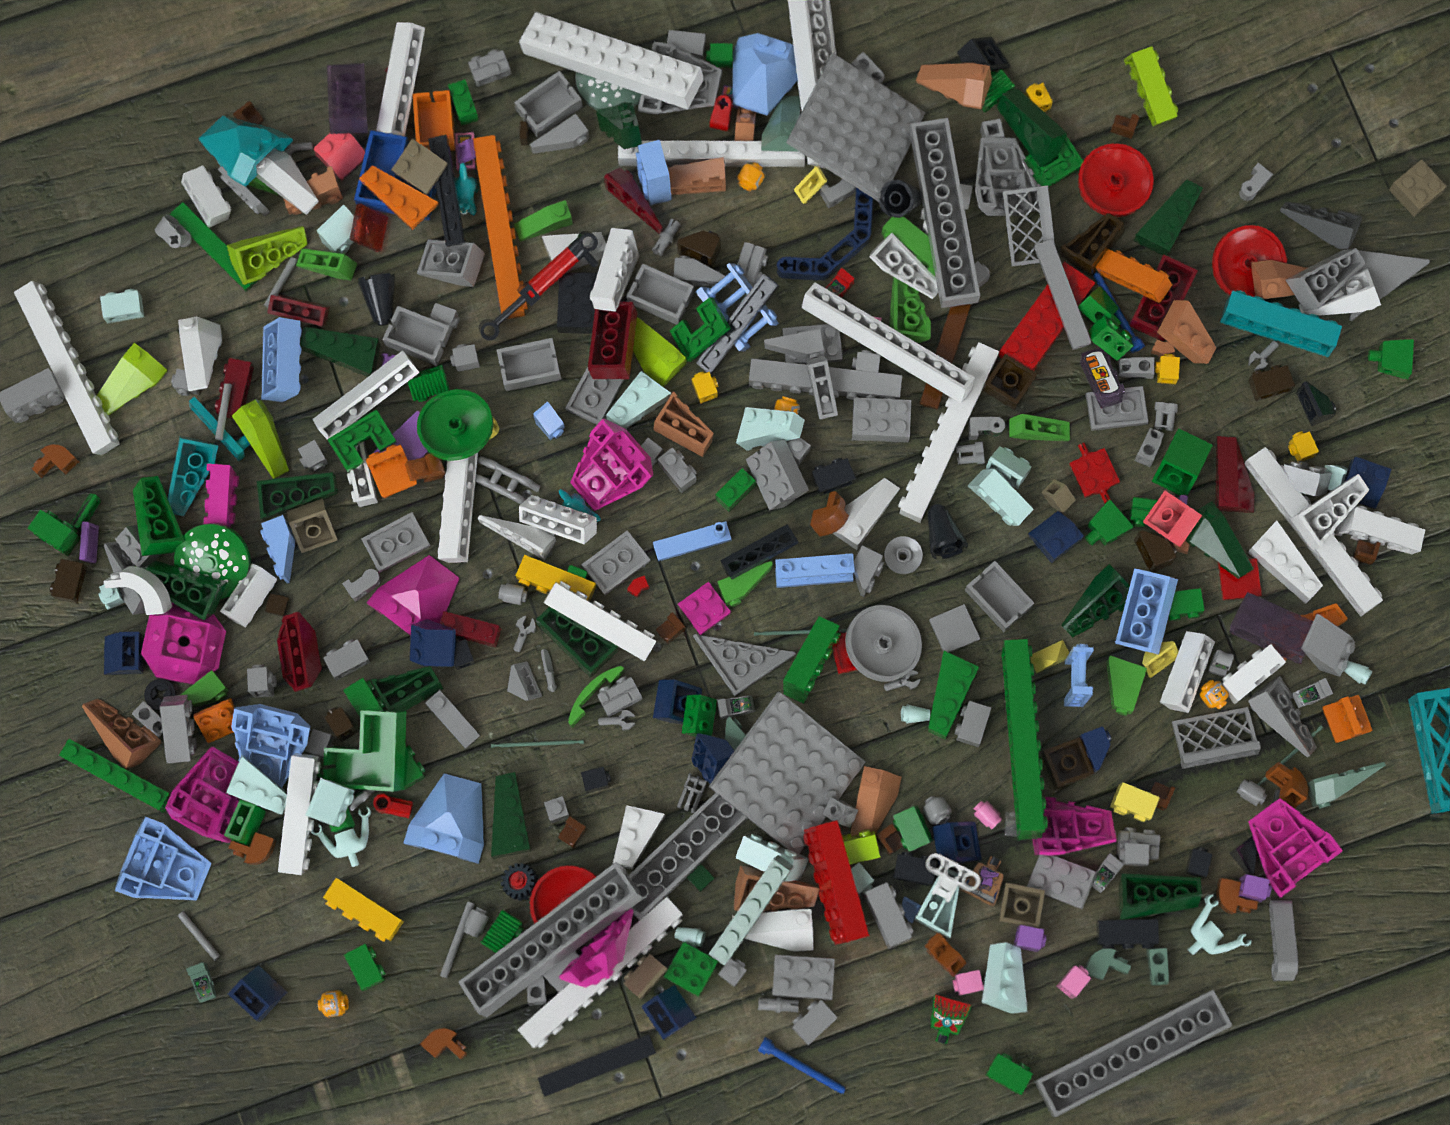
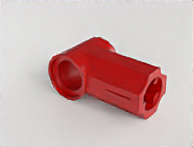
(395, 806)

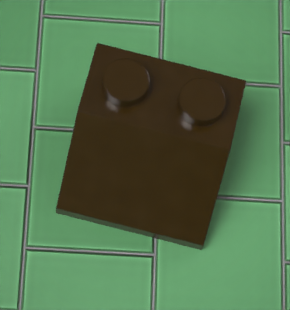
(700, 246)
(1009, 382)
(1155, 550)

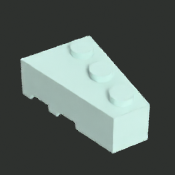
(766, 426)
(1001, 496)
(761, 853)
(1005, 979)

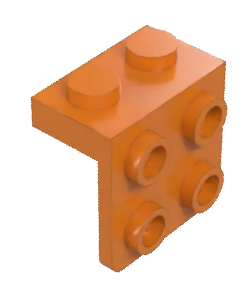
(390, 470)

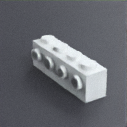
(362, 480)
(558, 519)
(1187, 671)

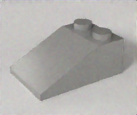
(451, 264)
(1328, 646)

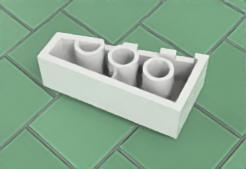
(615, 269)
(1325, 514)
(1378, 528)
(1285, 562)

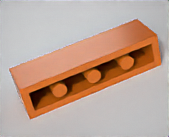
(1134, 275)

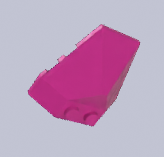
(611, 466)
(416, 594)
(202, 796)
(1073, 828)
(1289, 845)
(601, 955)

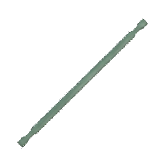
(788, 632)
(537, 743)
(1291, 754)

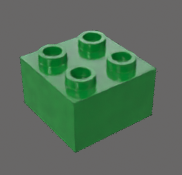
(54, 531)
(691, 969)

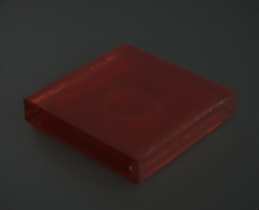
(368, 228)

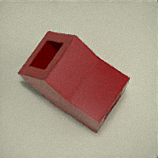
(637, 586)

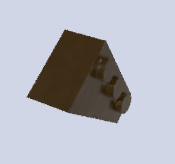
(1092, 244)

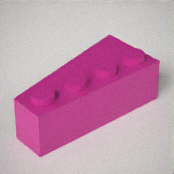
(221, 494)

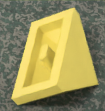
(810, 184)
(1049, 656)
(1155, 662)

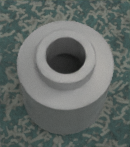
(513, 593)
(1252, 792)
(476, 922)

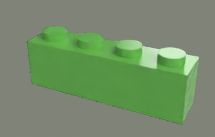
(912, 238)

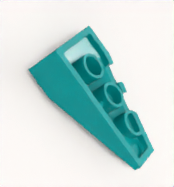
(189, 472)

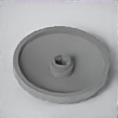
(883, 643)

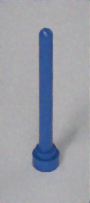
(1137, 343)
(768, 1047)

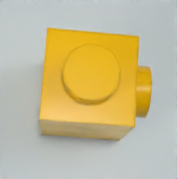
(1039, 96)
(1167, 369)
(705, 386)
(1303, 446)

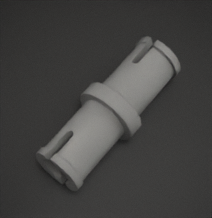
(666, 237)
(778, 1005)

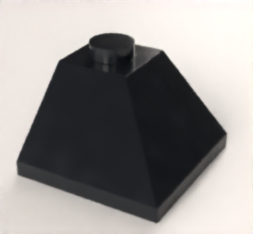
(983, 52)
(1315, 404)

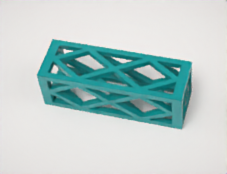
(1437, 798)

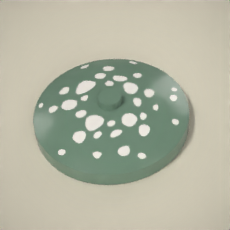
(602, 94)

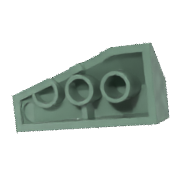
(781, 125)
(1330, 787)

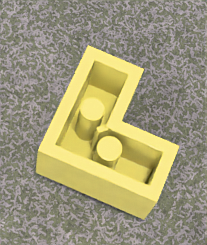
(1134, 801)

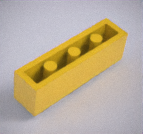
(544, 576)
(362, 909)

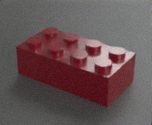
(1152, 313)
(612, 342)

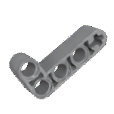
(1284, 941)

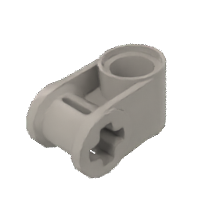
(173, 232)

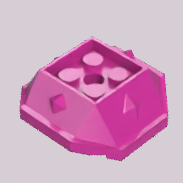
(179, 663)

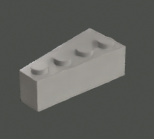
(1323, 279)

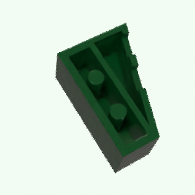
(620, 124)
(407, 689)

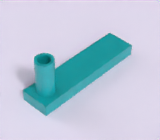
(235, 447)

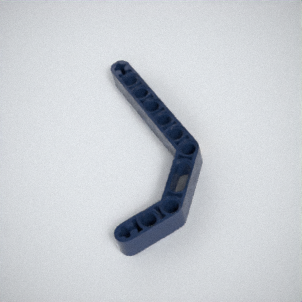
(826, 260)

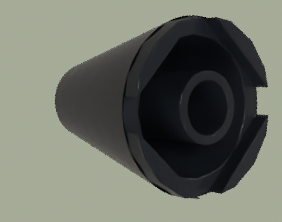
(899, 198)
(379, 296)
(944, 534)

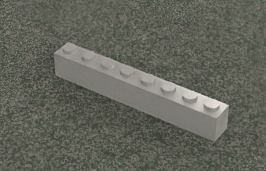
(844, 381)

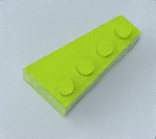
(1152, 85)

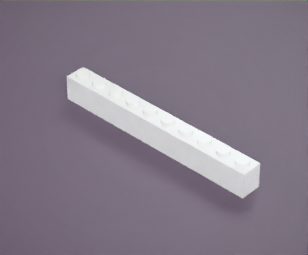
(734, 153)
(888, 342)
(67, 368)
(947, 436)
(1331, 554)
(573, 997)

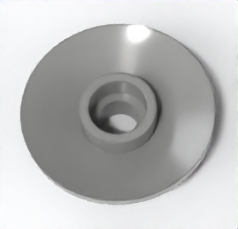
(906, 546)

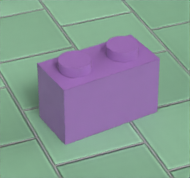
(1254, 888)
(1029, 938)

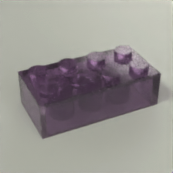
(347, 99)
(1271, 624)

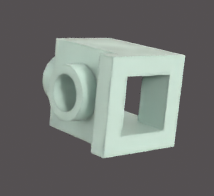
(110, 597)

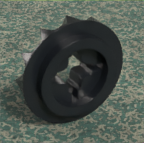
(151, 692)

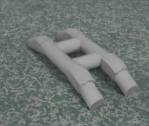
(499, 470)

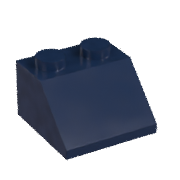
(1373, 475)
(1056, 536)
(432, 644)
(671, 700)
(1096, 746)
(957, 841)

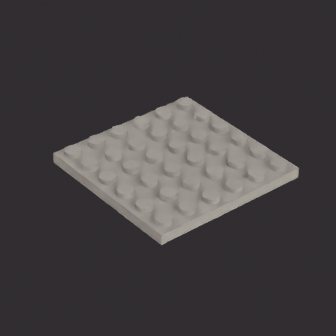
(855, 127)
(786, 773)

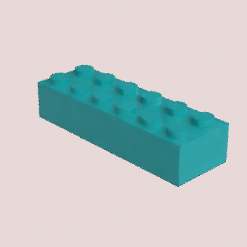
(1281, 323)

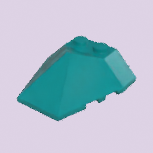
(242, 146)

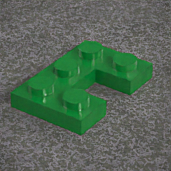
(1067, 162)
(694, 343)
(346, 440)

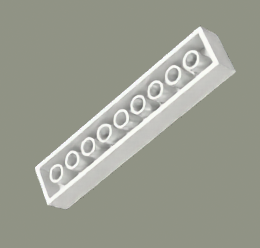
(812, 44)
(611, 60)

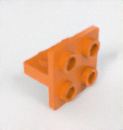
(1347, 718)
(216, 720)

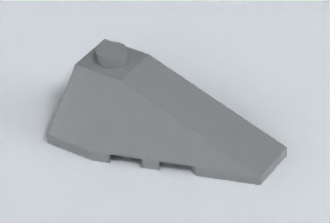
(1275, 708)

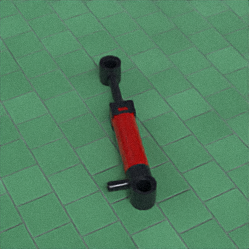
(543, 280)

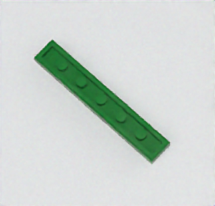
(207, 241)

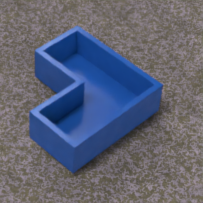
(383, 153)

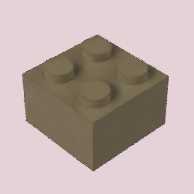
(1417, 188)

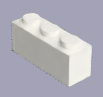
(206, 196)
(248, 595)

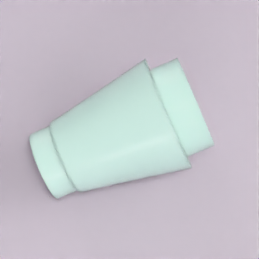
(1358, 672)
(914, 714)
(691, 936)

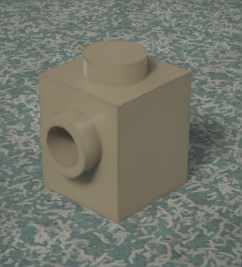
(1058, 496)

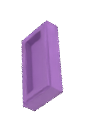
(89, 542)

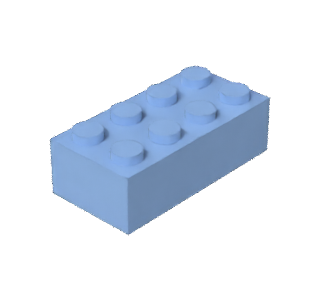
(653, 172)
(281, 359)
(1146, 611)

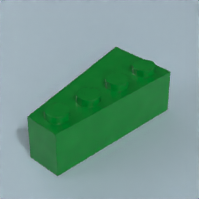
(155, 518)
(811, 659)
(951, 690)

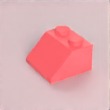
(341, 153)
(1172, 518)

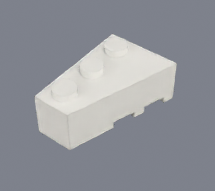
(557, 243)
(1252, 673)
(635, 834)

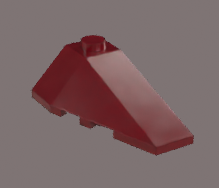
(624, 188)
(1233, 484)

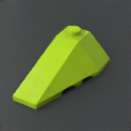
(260, 254)
(656, 355)
(130, 378)
(261, 433)

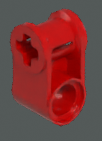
(721, 116)

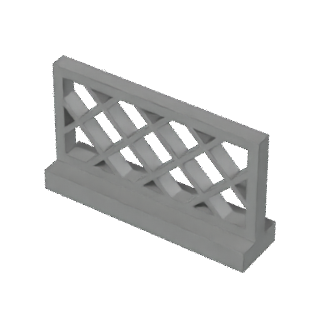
(1045, 218)
(1221, 753)

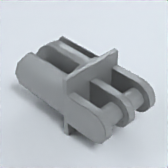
(693, 791)

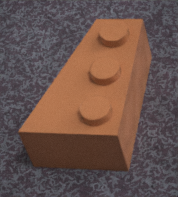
(698, 177)
(1187, 333)

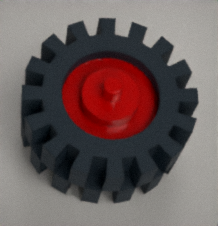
(519, 881)

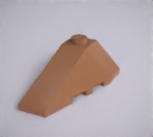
(962, 82)
(1271, 277)
(124, 739)
(875, 798)
(789, 895)

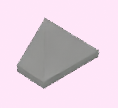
(523, 682)

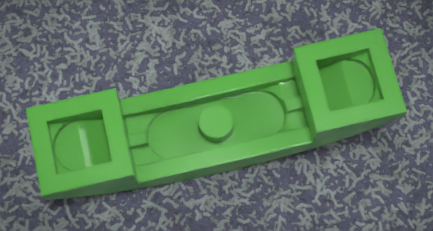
(610, 676)

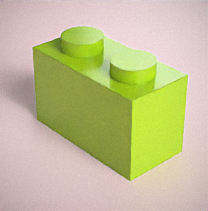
(861, 846)

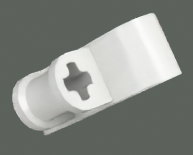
(945, 881)

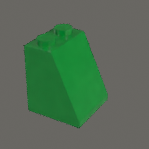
(1182, 463)

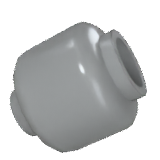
(937, 810)

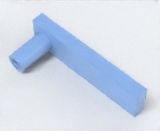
(692, 541)

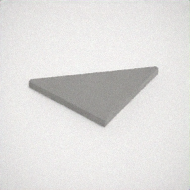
(1388, 271)
(741, 662)

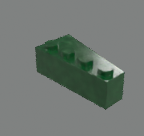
(1032, 126)
(1166, 224)
(343, 349)
(284, 494)
(189, 589)
(580, 644)
(509, 822)
(1157, 894)

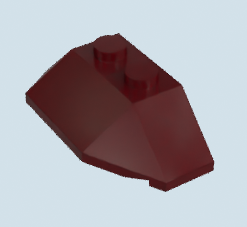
(298, 652)

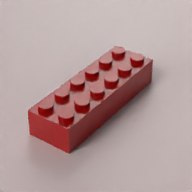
(1043, 323)
(835, 882)

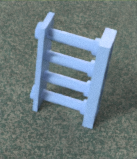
(737, 272)
(814, 570)
(1079, 691)

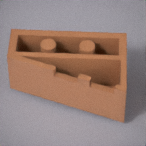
(325, 189)
(683, 426)

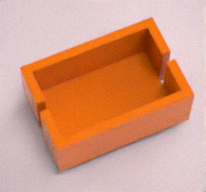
(434, 118)

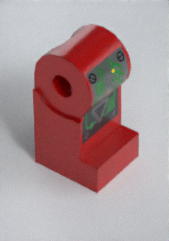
(841, 283)

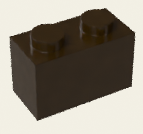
(1271, 382)
(68, 581)
(340, 723)

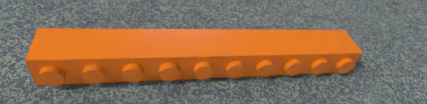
(498, 222)

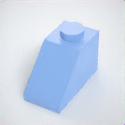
(549, 421)

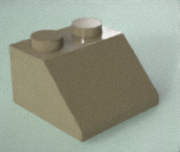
(419, 166)
(311, 525)
(1021, 905)
(645, 976)

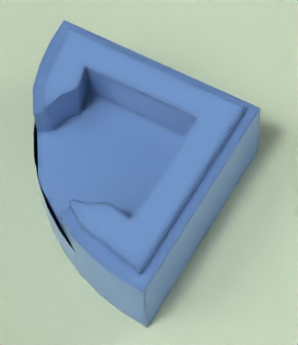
(910, 908)

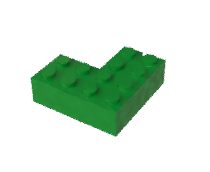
(380, 756)

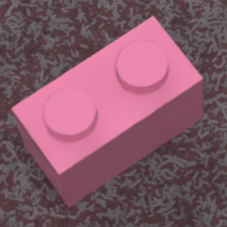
(1074, 981)

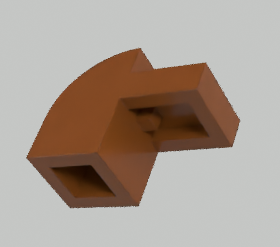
(57, 456)
(426, 468)
(832, 517)
(1291, 783)
(259, 850)
(1228, 900)
(944, 954)
(440, 1039)

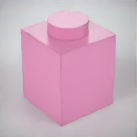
(968, 983)

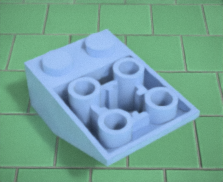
(282, 544)

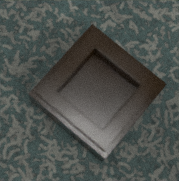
(524, 133)
(277, 605)

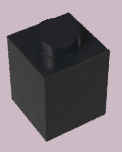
(463, 655)
(596, 779)
(1198, 862)

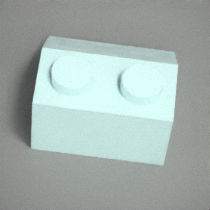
(337, 230)
(1009, 466)
(330, 802)

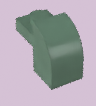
(1100, 961)

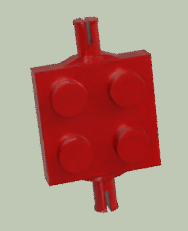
(1094, 473)

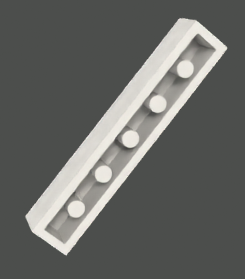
(400, 78)
(366, 395)
(457, 510)
(600, 621)
(296, 824)

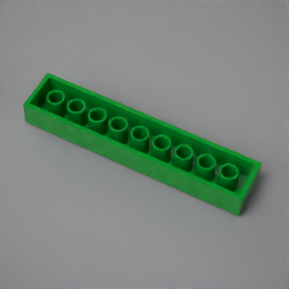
(1022, 739)

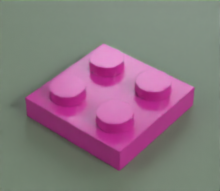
(704, 608)

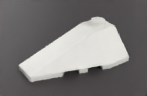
(284, 177)
(903, 265)
(1354, 296)
(199, 349)
(865, 512)
(528, 537)
(784, 930)

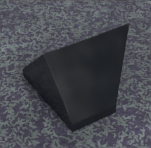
(1246, 855)

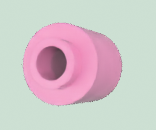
(987, 814)

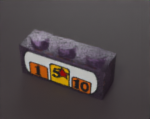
(1102, 377)

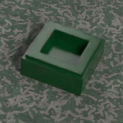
(700, 878)

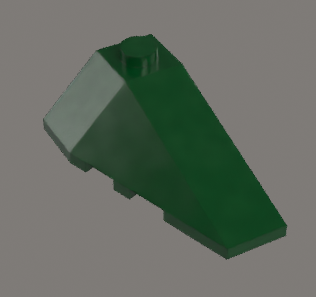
(1218, 540)
(1102, 597)

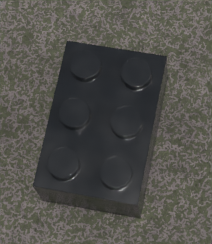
(574, 303)

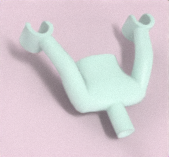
(347, 842)
(1209, 935)

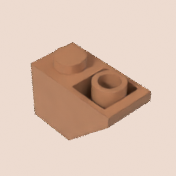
(745, 125)

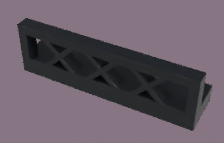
(759, 552)

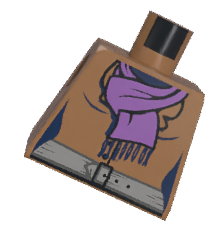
(989, 882)

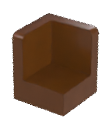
(248, 114)
(1125, 126)
(1366, 552)
(670, 628)
(1165, 794)
(572, 832)
(889, 839)

